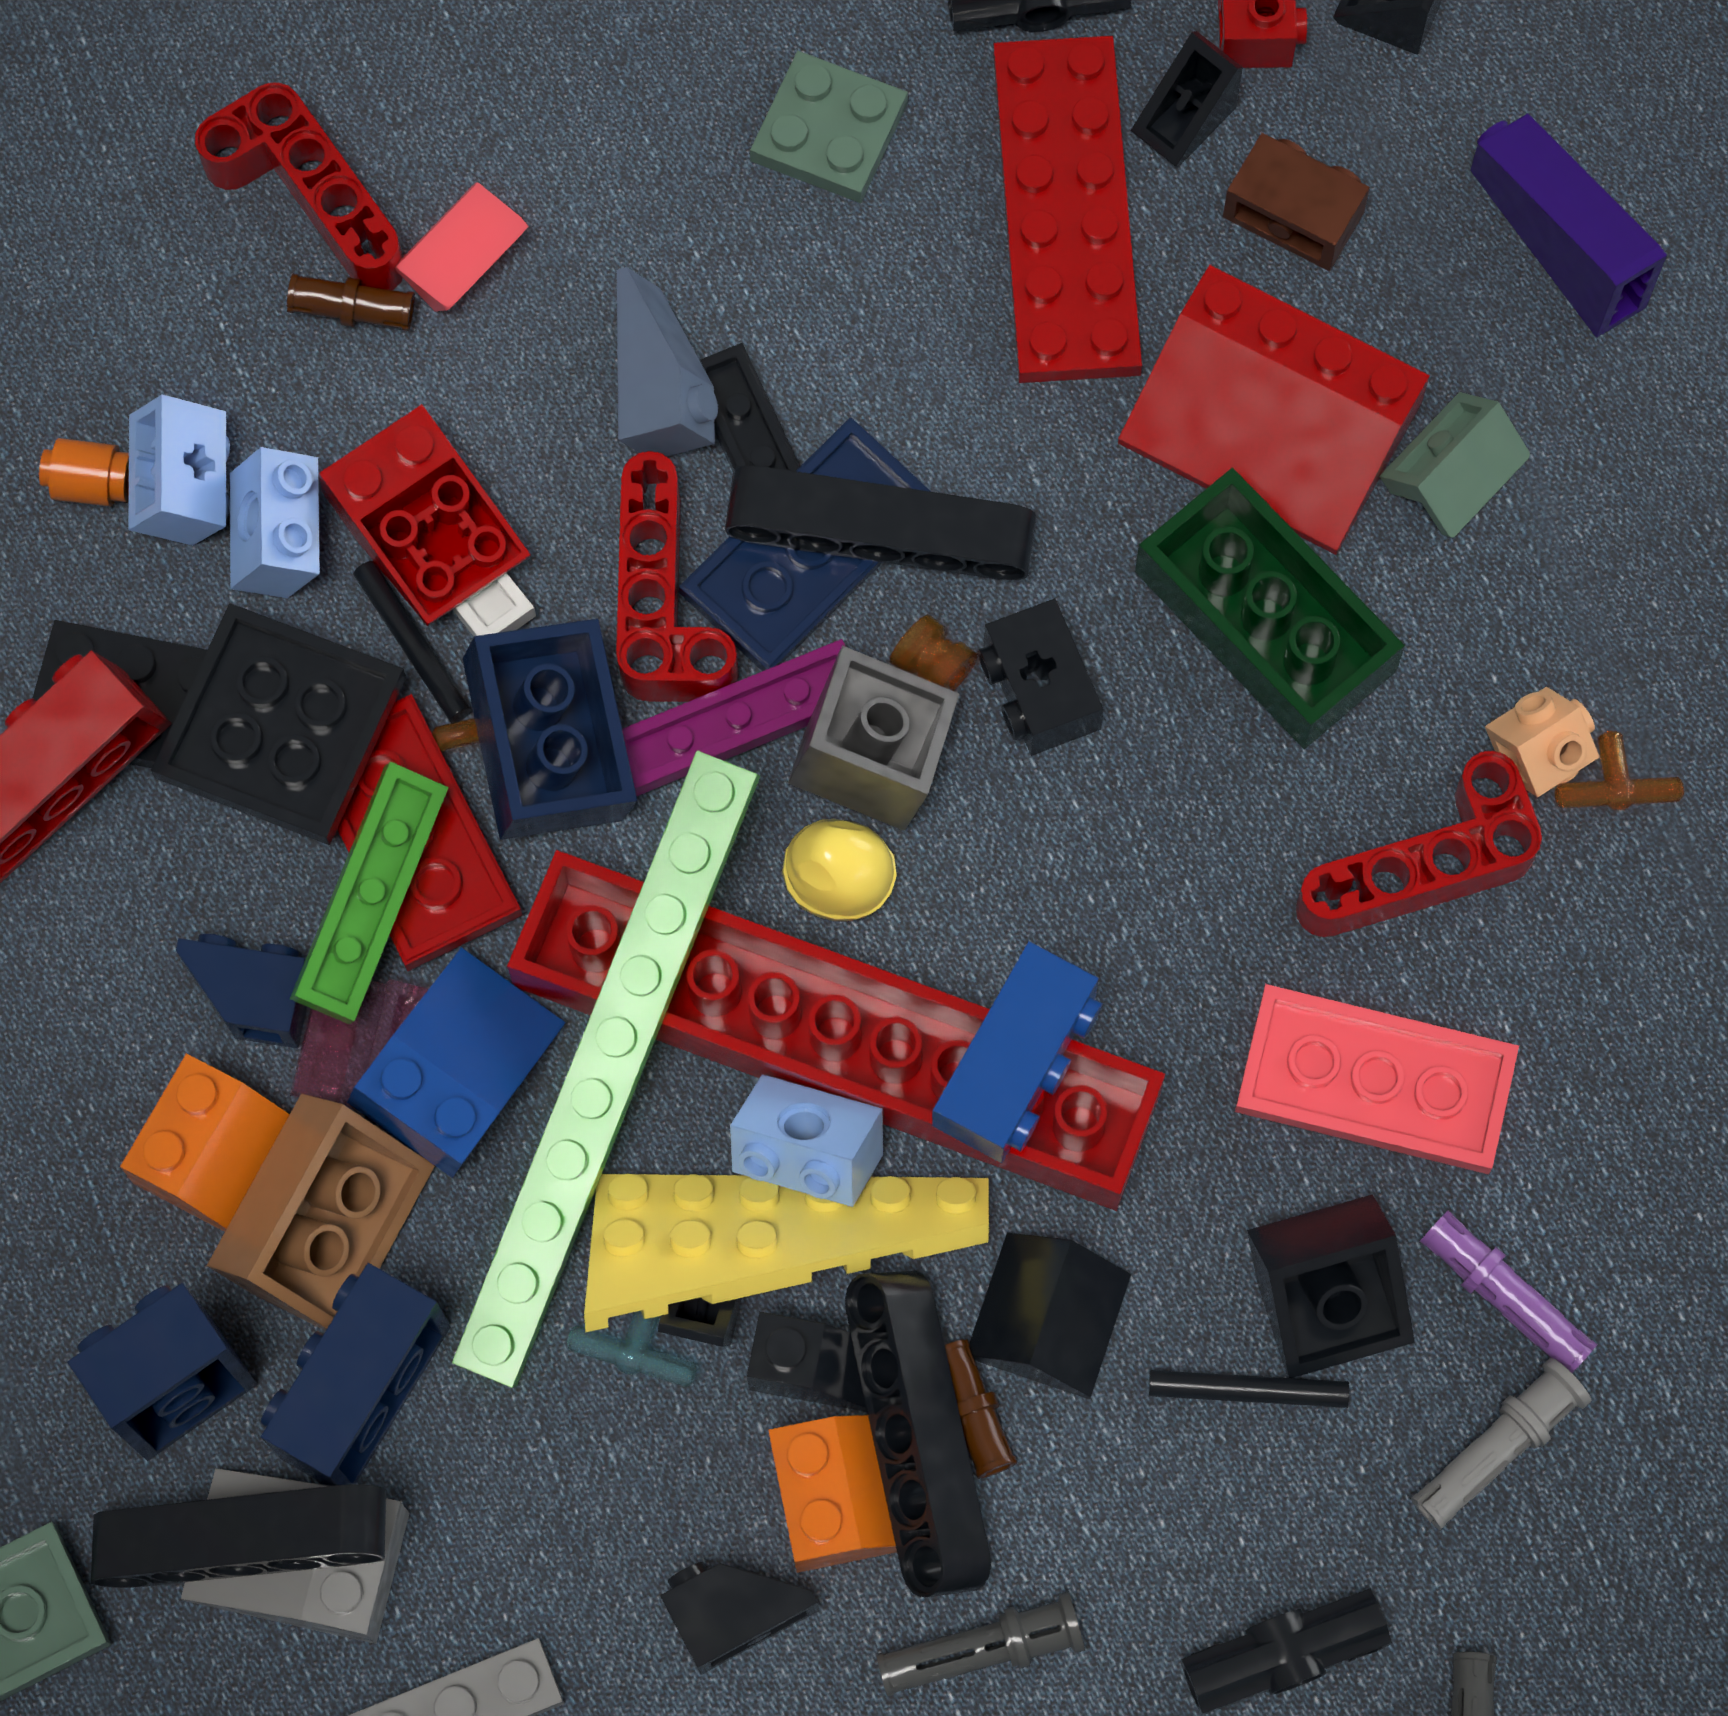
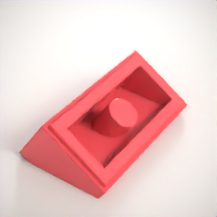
(460, 247)

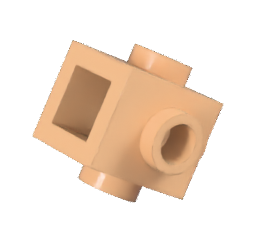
(1545, 739)

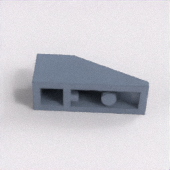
(662, 386)

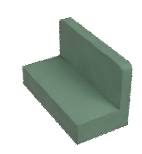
(1458, 461)

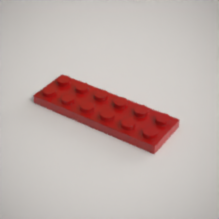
(1066, 210)

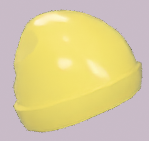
(839, 870)

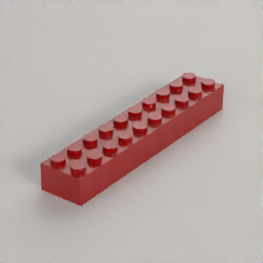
(833, 1027)

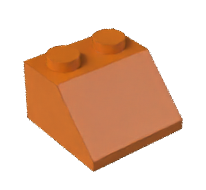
(204, 1142)
(832, 1491)

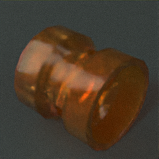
(933, 657)

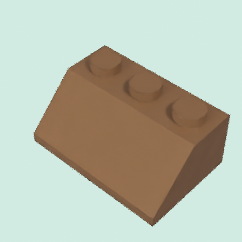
(319, 1209)

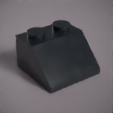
(1332, 1285)

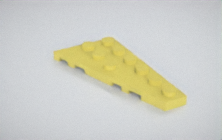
(742, 1237)

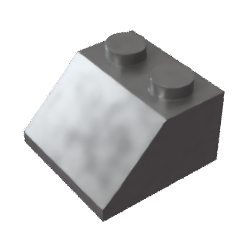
(874, 739)

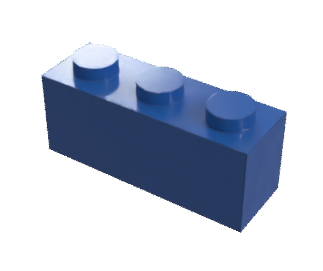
(1018, 1053)

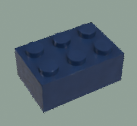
(549, 728)
(161, 1370)
(354, 1377)

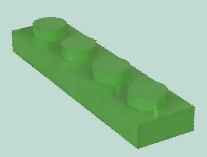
(369, 893)

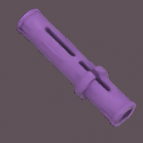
(1507, 1292)

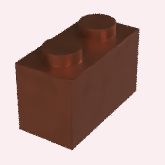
(1296, 200)

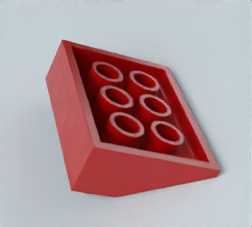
(1279, 401)

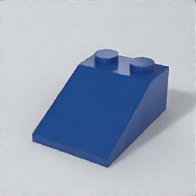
(455, 1062)

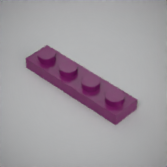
(728, 719)

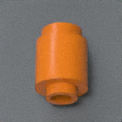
(85, 472)

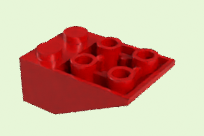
(422, 515)

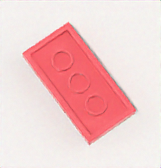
(1377, 1079)

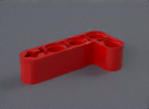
(316, 191)
(658, 577)
(1413, 857)

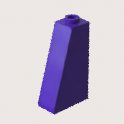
(1569, 223)

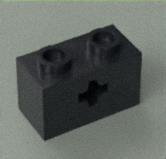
(1042, 644)

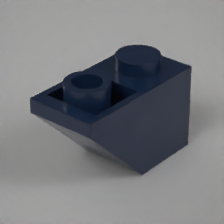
(248, 987)

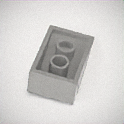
(328, 1600)

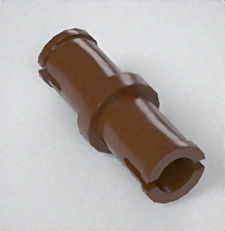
(350, 302)
(977, 1413)

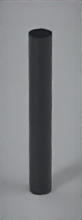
(412, 642)
(1248, 1388)

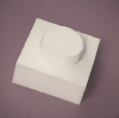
(496, 608)

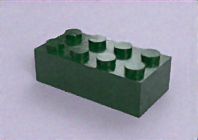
(1268, 608)

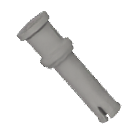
(1522, 1424)

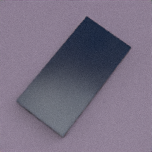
(780, 595)

